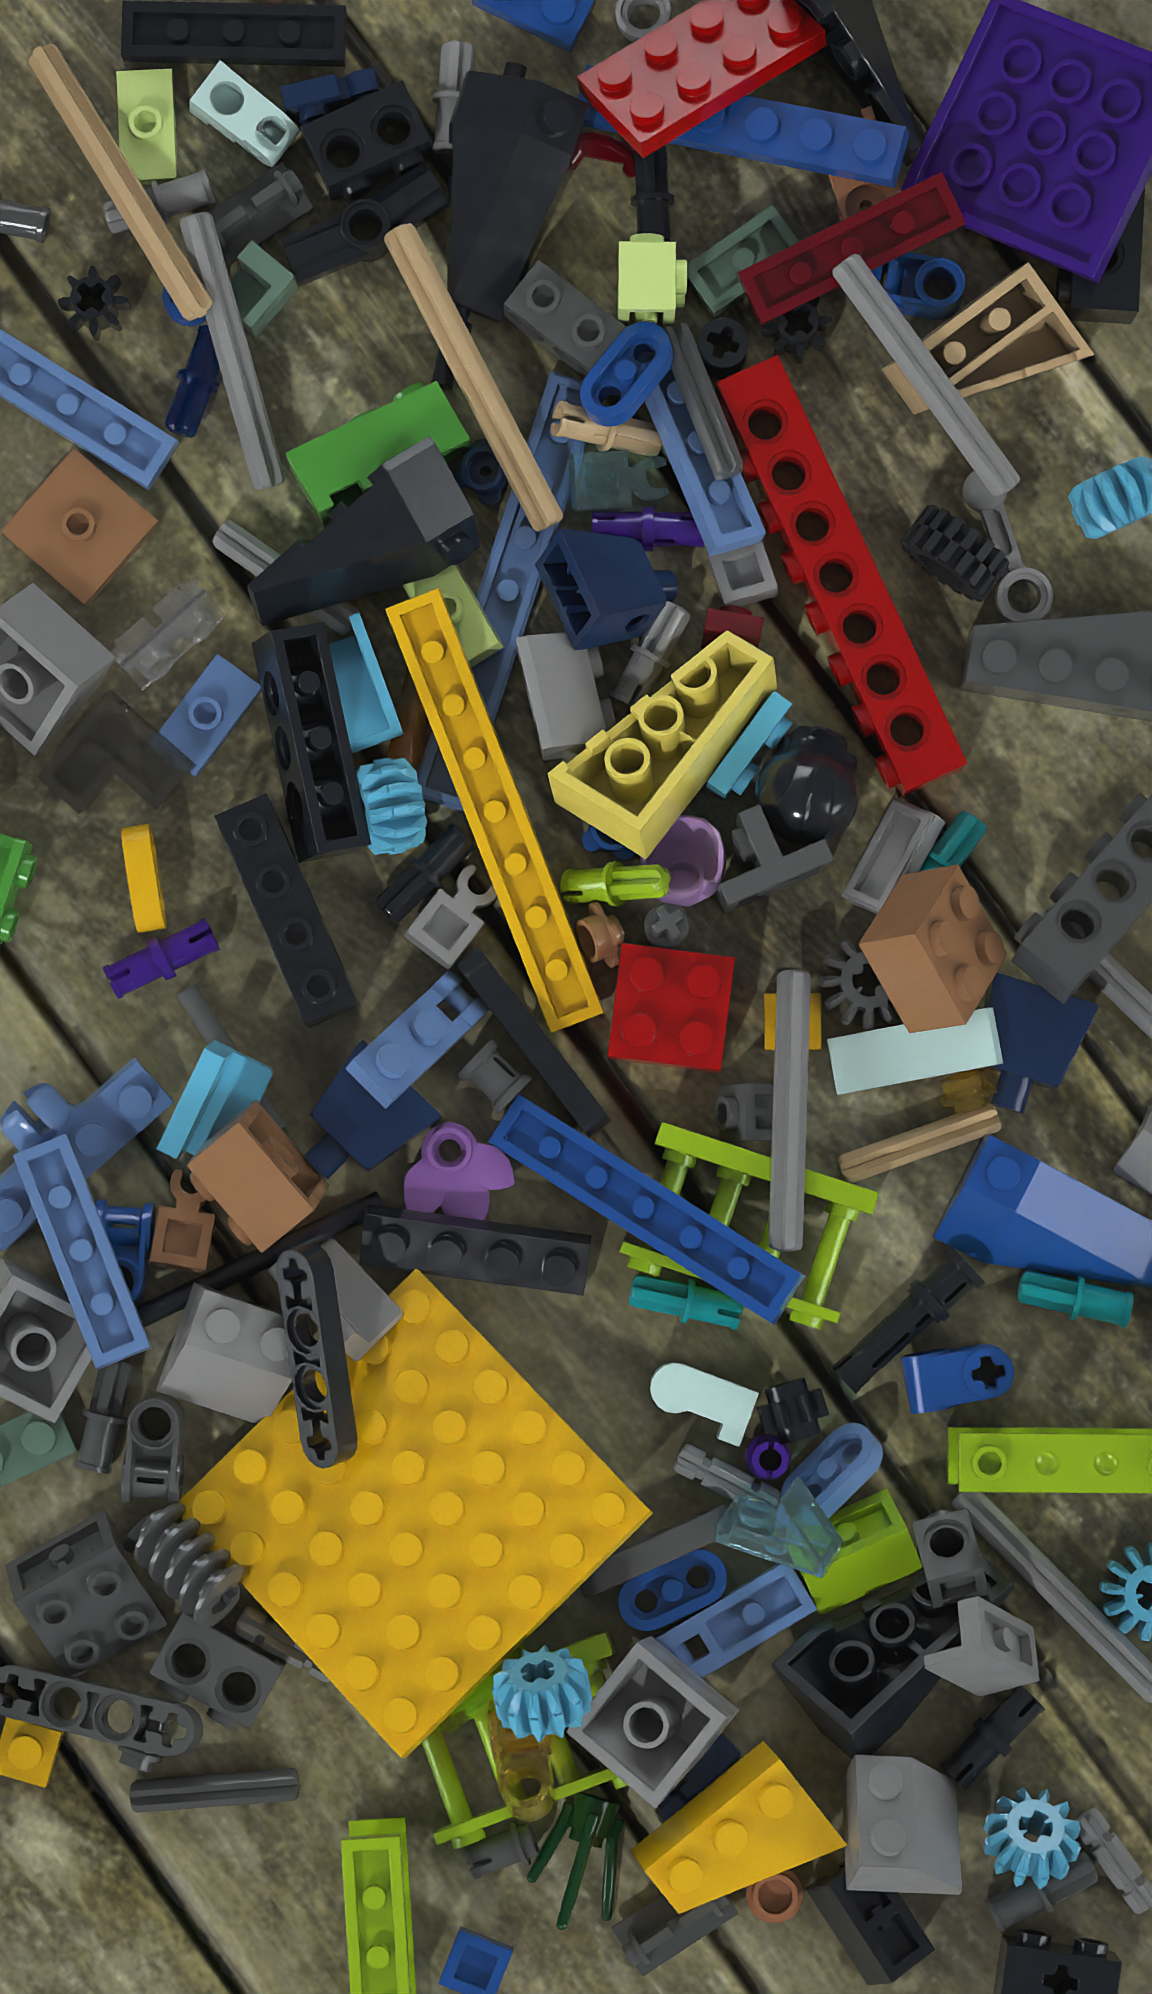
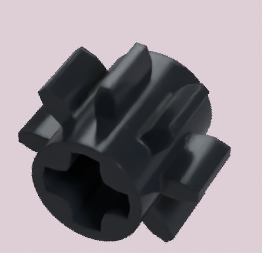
(97, 288)
(800, 340)
(792, 1411)

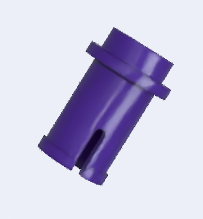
(754, 1451)

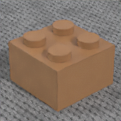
(933, 949)
(257, 1177)

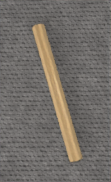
(120, 182)
(473, 377)

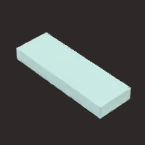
(896, 1056)

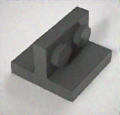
(771, 871)

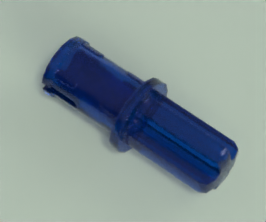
(195, 386)

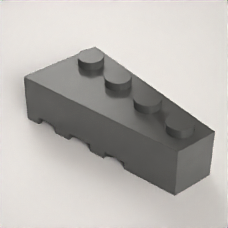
(1066, 663)

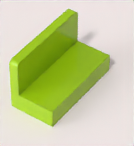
(872, 1553)

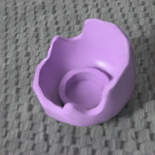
(694, 858)

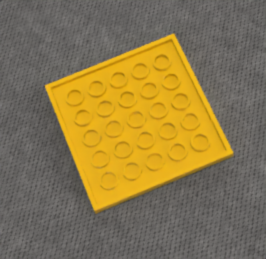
(439, 1533)

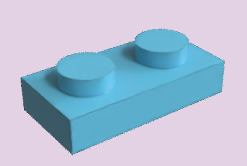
(765, 729)

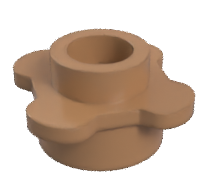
(599, 935)

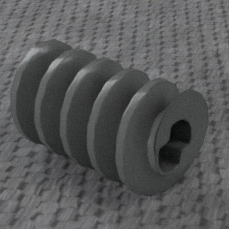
(184, 1564)

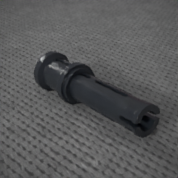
(927, 1302)

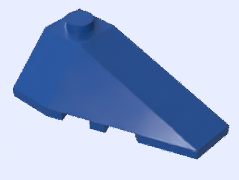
(1042, 1220)

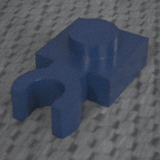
(322, 95)

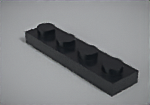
(234, 33)
(475, 1249)

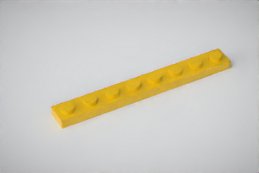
(495, 810)

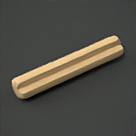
(918, 1143)

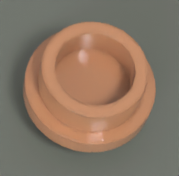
(775, 1897)

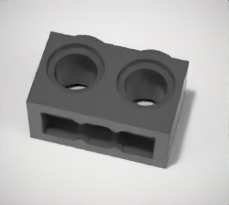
(561, 319)
(224, 1654)

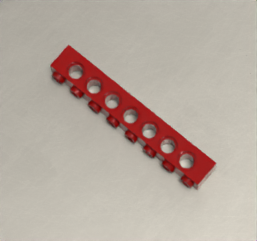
(768, 392)

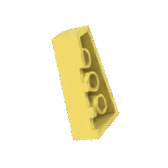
(663, 752)

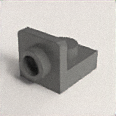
(744, 1112)

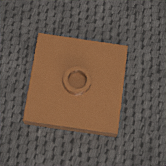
(80, 527)

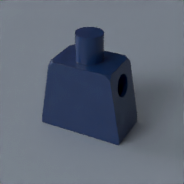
(603, 586)
(1034, 1036)
(362, 1126)

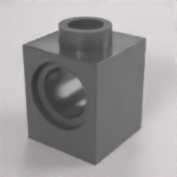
(954, 1576)

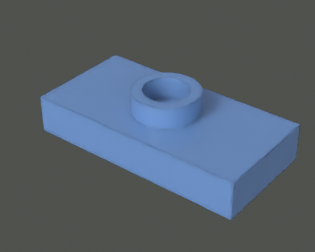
(210, 711)

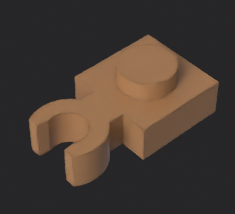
(182, 1232)

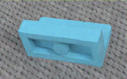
(362, 690)
(215, 1093)

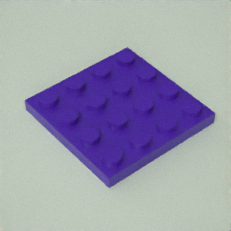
(1044, 136)

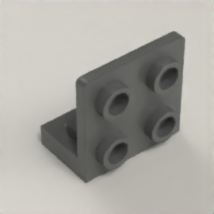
(83, 1596)

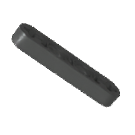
(93, 1715)

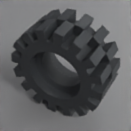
(954, 553)

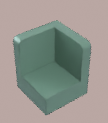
(260, 288)

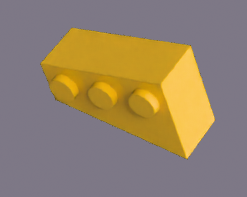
(736, 1833)

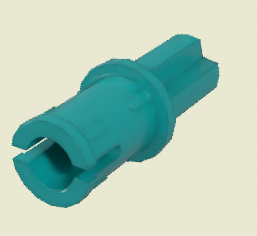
(956, 842)
(1075, 1298)
(684, 1300)

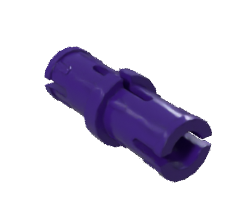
(650, 527)
(161, 958)

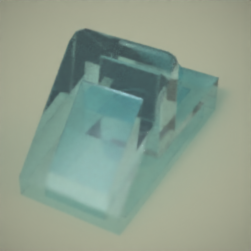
(790, 1535)

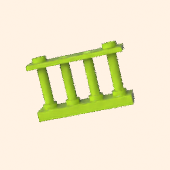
(736, 1169)
(1049, 1459)
(468, 1828)
(378, 1907)

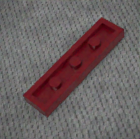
(874, 234)

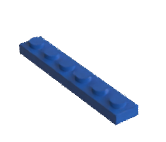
(795, 138)
(647, 1209)

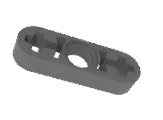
(655, 1550)

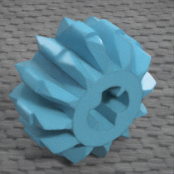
(1113, 498)
(392, 805)
(1126, 1592)
(542, 1693)
(1037, 1817)

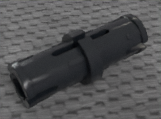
(992, 1737)

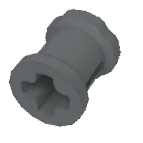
(494, 1076)

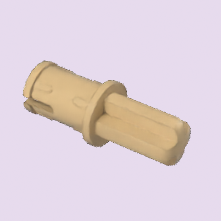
(633, 435)

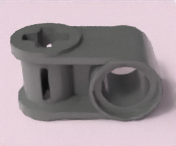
(154, 1455)

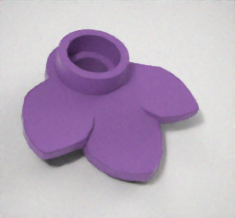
(457, 1185)

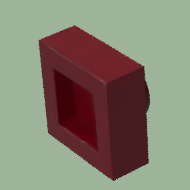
(734, 619)

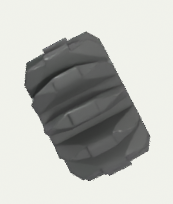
(849, 994)

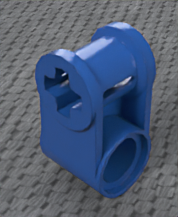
(906, 281)
(131, 1245)
(944, 1377)

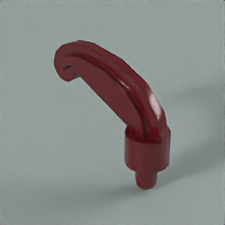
(603, 148)

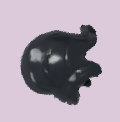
(809, 786)

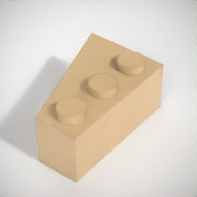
(998, 339)

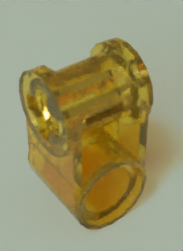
(520, 1760)

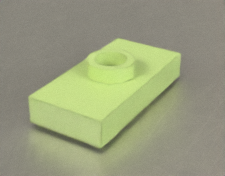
(148, 123)
(467, 614)

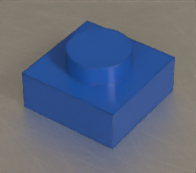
(475, 1963)

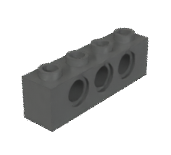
(1064, 962)

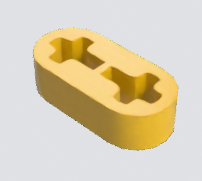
(143, 878)

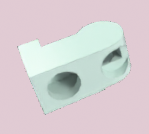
(243, 115)
(685, 1388)

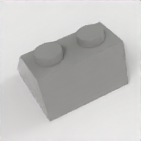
(44, 667)
(563, 693)
(38, 1343)
(228, 1356)
(653, 1720)
(900, 1827)

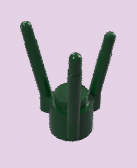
(591, 1822)

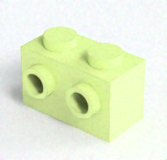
(649, 280)

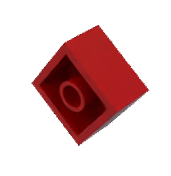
(671, 1008)

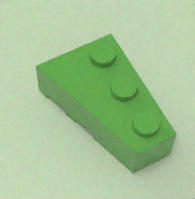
(340, 461)

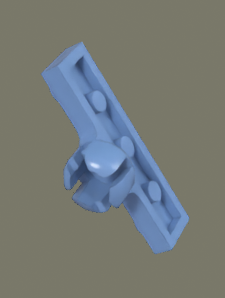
(94, 1126)

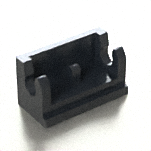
(871, 1927)

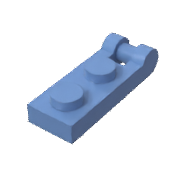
(416, 1040)
(740, 1619)

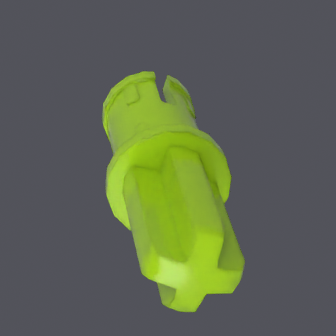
(615, 883)

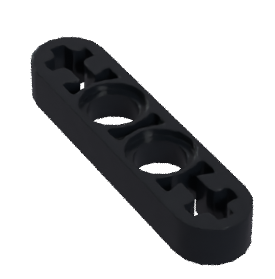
(533, 1042)
(310, 1355)

